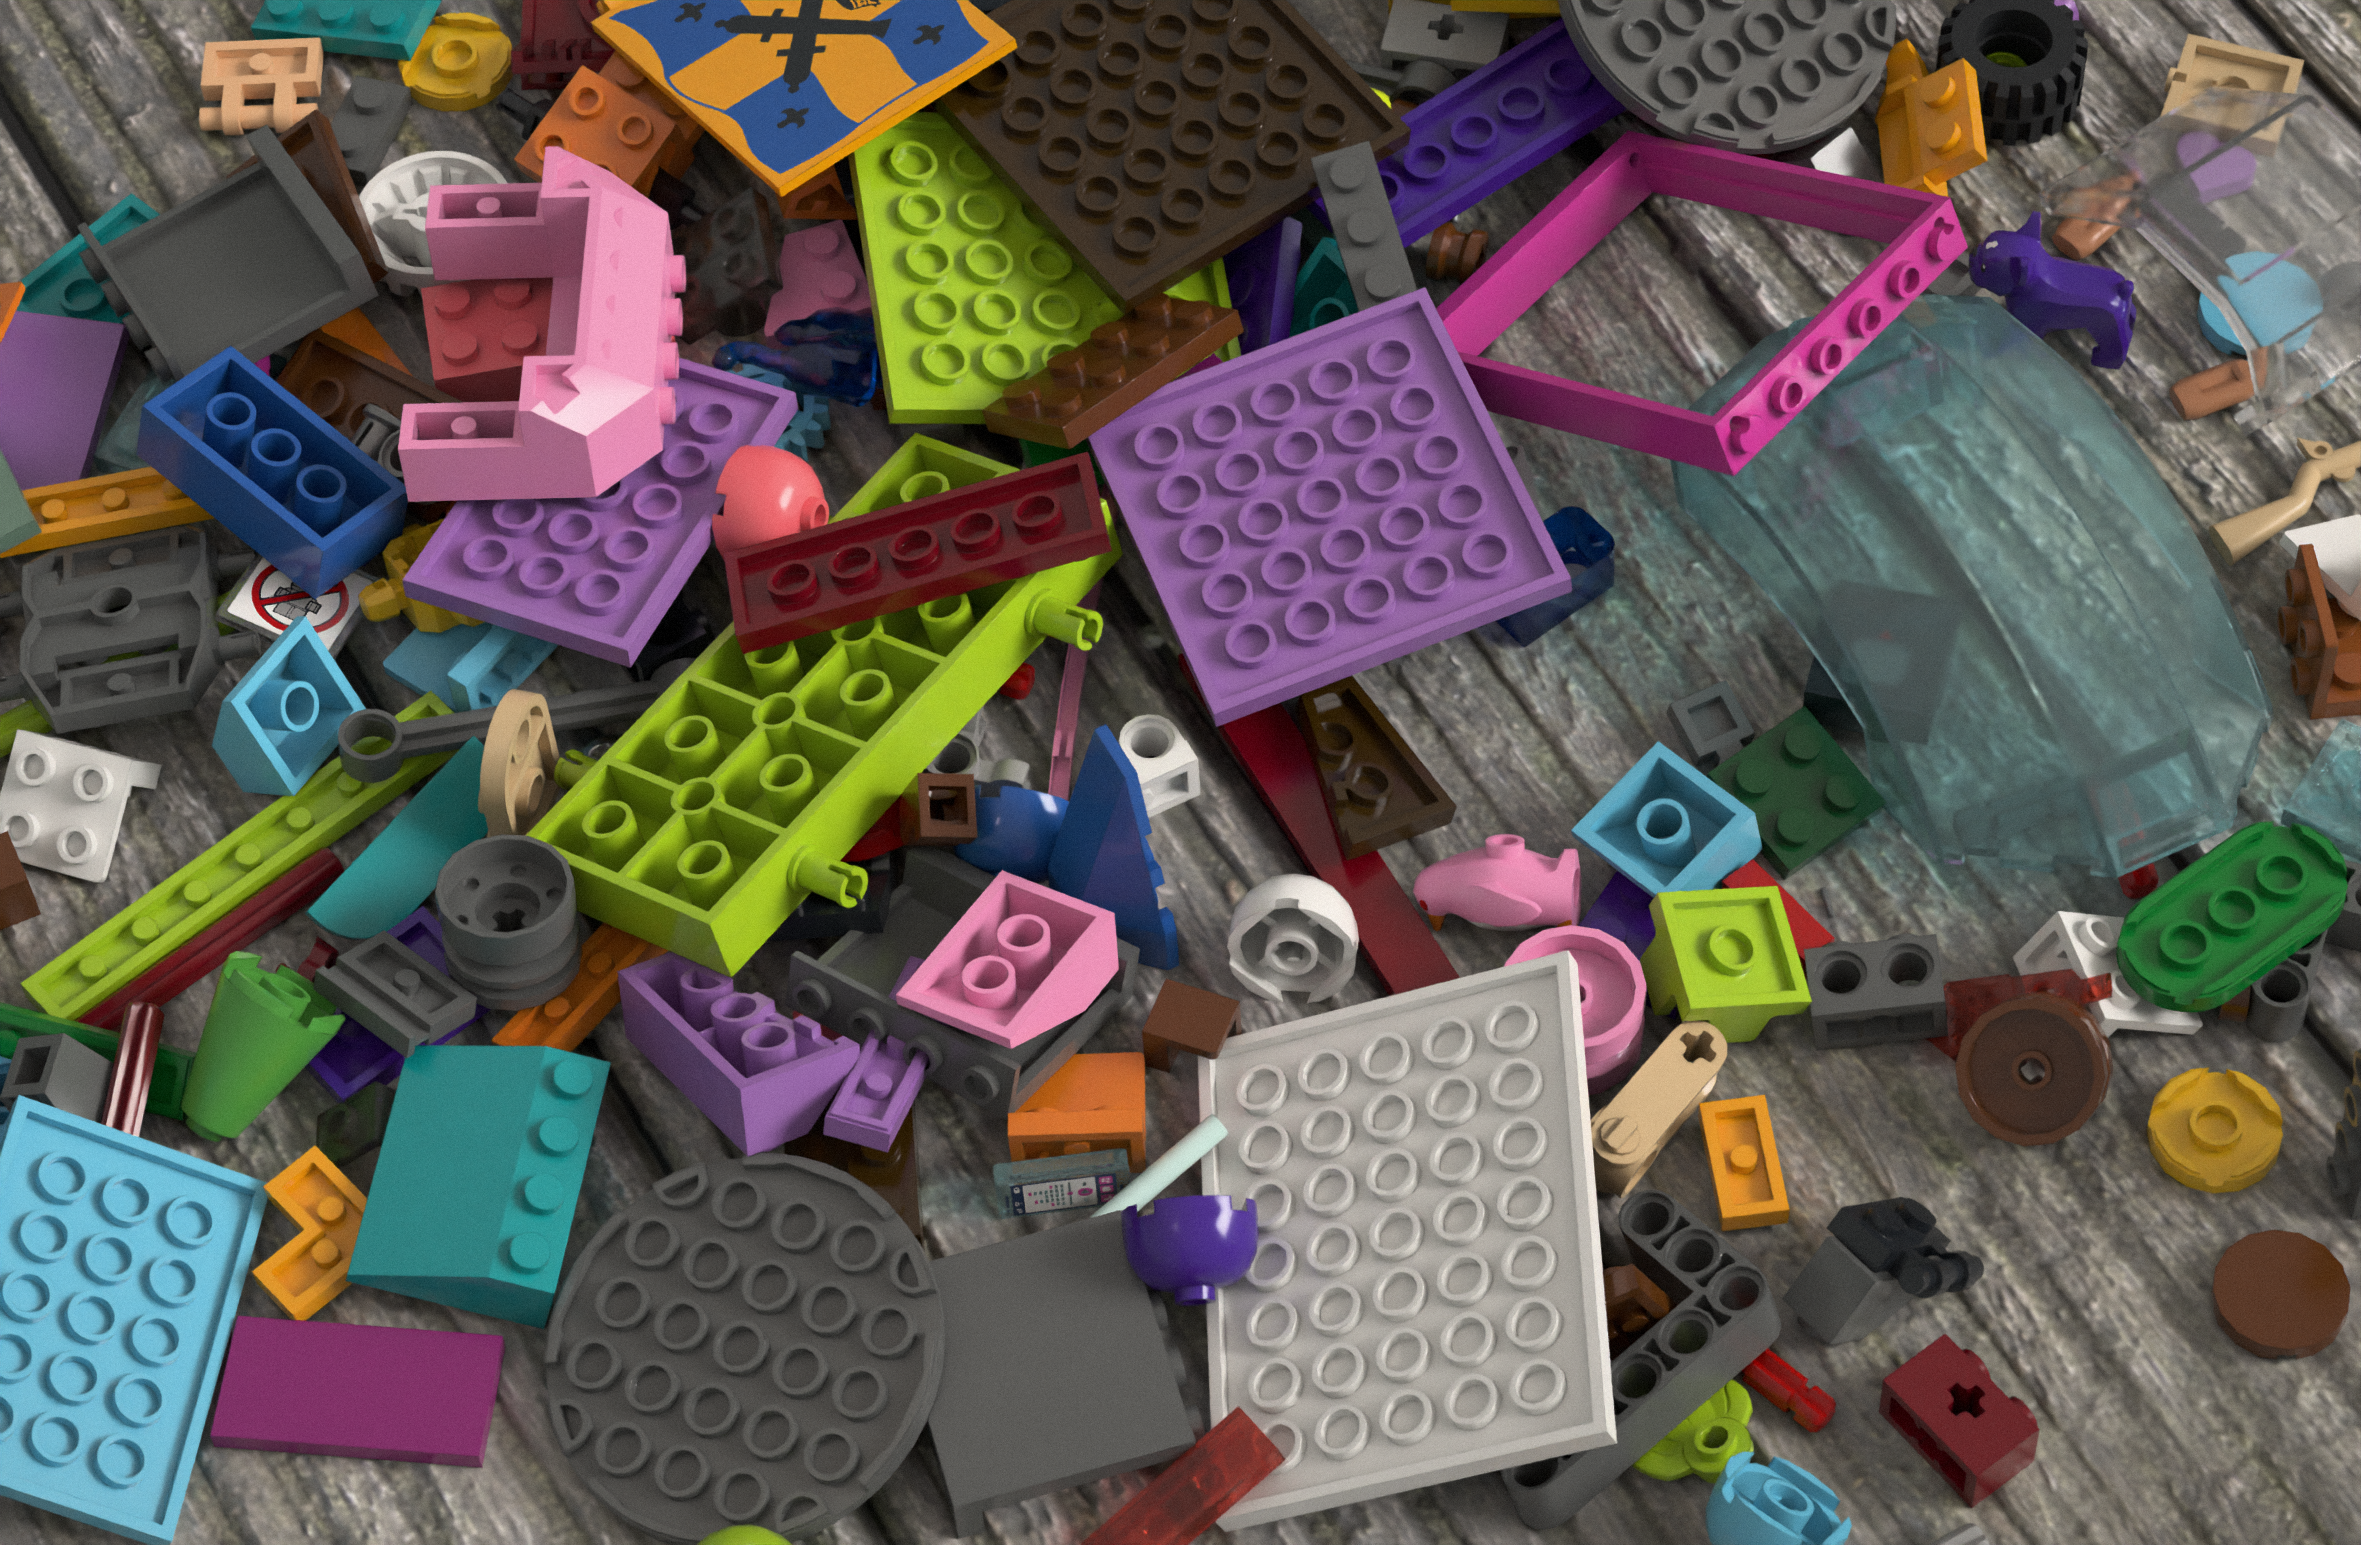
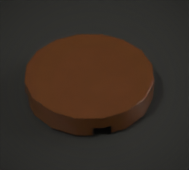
(2280, 1294)

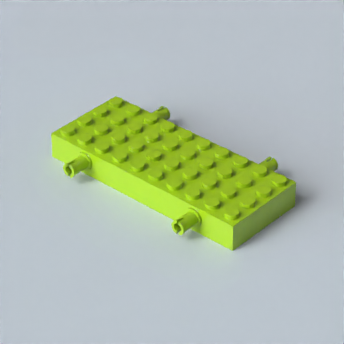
(784, 756)

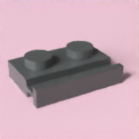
(395, 993)

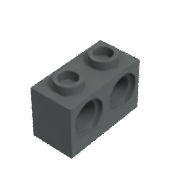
(1877, 1006)

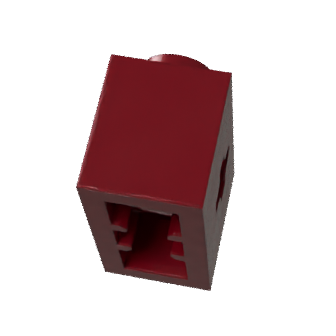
(1959, 1419)

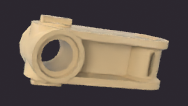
(1655, 1105)

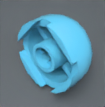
(1772, 1506)

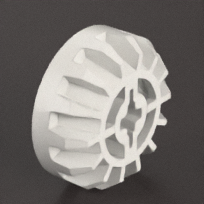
(398, 210)

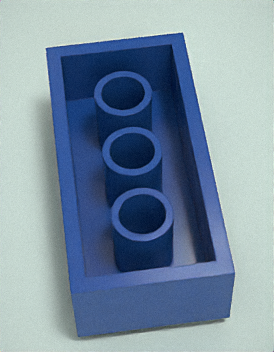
(272, 471)

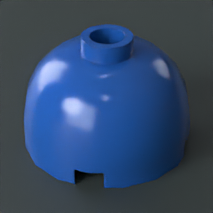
(1015, 832)

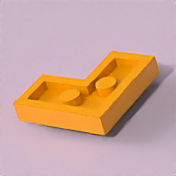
(329, 1216)

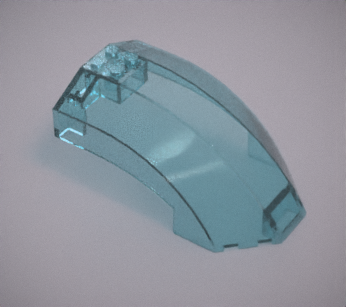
(1996, 596)

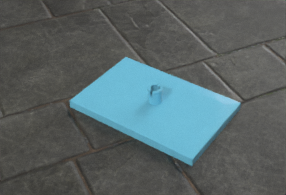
(112, 1315)

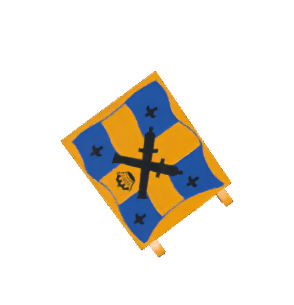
(801, 78)

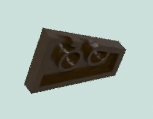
(1368, 771)

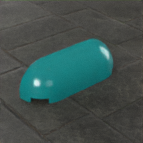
(406, 857)

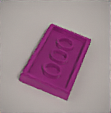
(358, 1391)

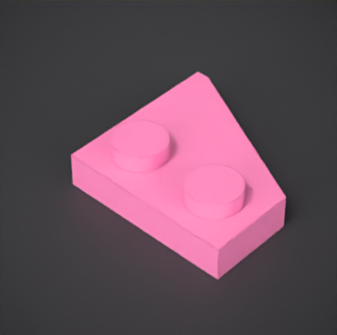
(816, 273)

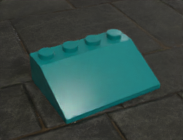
(480, 1177)

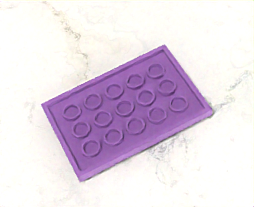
(608, 564)

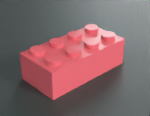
(483, 332)

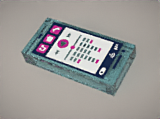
(1060, 1183)

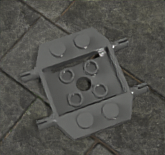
(170, 599)

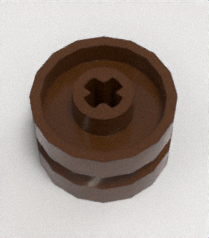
(2045, 1107)

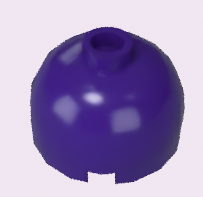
(1191, 1245)

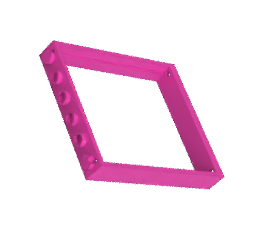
(1915, 223)

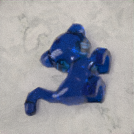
(830, 355)

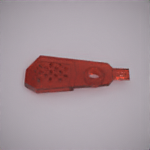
(1972, 997)

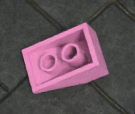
(1016, 963)

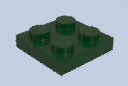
(1800, 789)

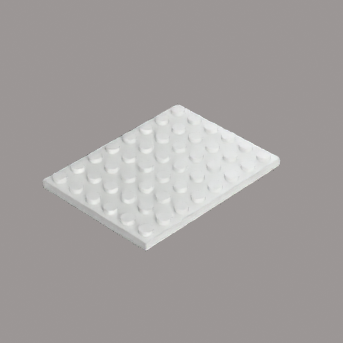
(1419, 1240)

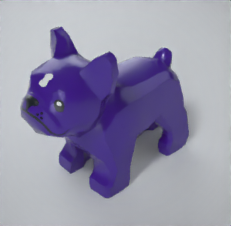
(2055, 291)

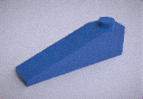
(1105, 853)

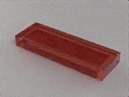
(1195, 1487)

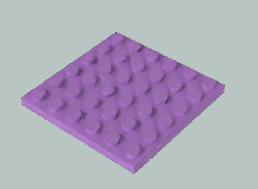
(1325, 507)

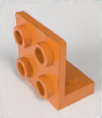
(1085, 1108)

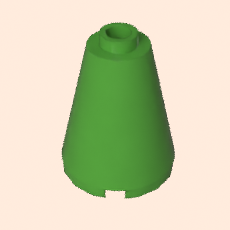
(253, 1044)

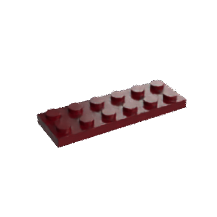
(916, 552)

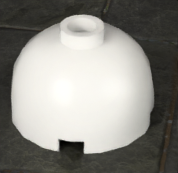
(1293, 938)

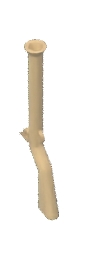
(2249, 530)

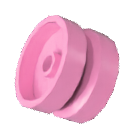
(1610, 998)

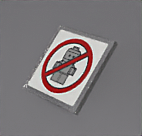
(271, 601)

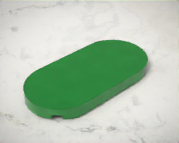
(2231, 916)

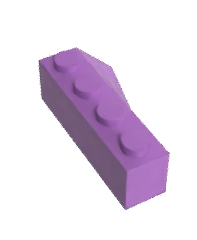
(732, 1052)

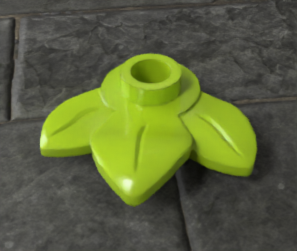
(1692, 1443)

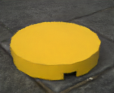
(459, 63)
(2215, 1130)

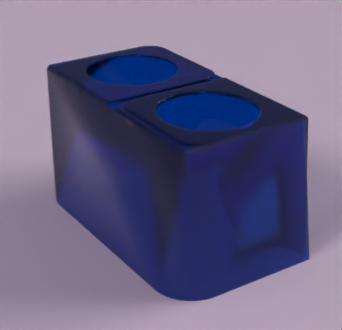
(1595, 551)

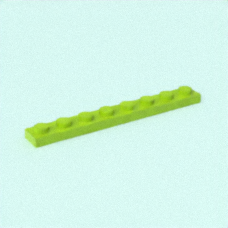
(225, 876)

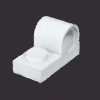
(1165, 778)

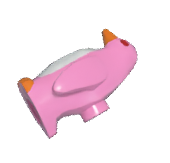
(1502, 887)

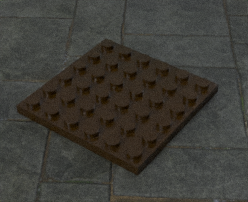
(1162, 128)

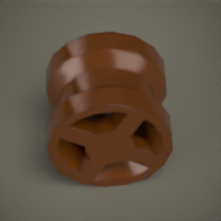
(1455, 253)

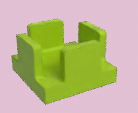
(1724, 959)

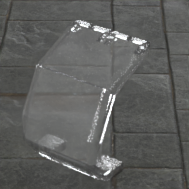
(2257, 212)

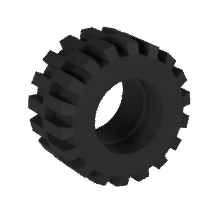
(2027, 99)

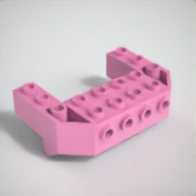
(603, 387)

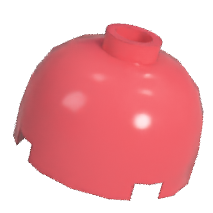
(766, 498)

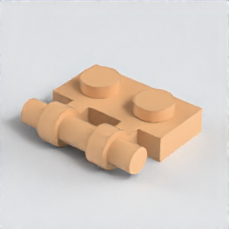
(259, 71)

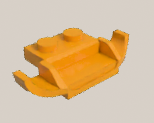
(1928, 122)

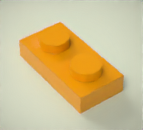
(1743, 1163)

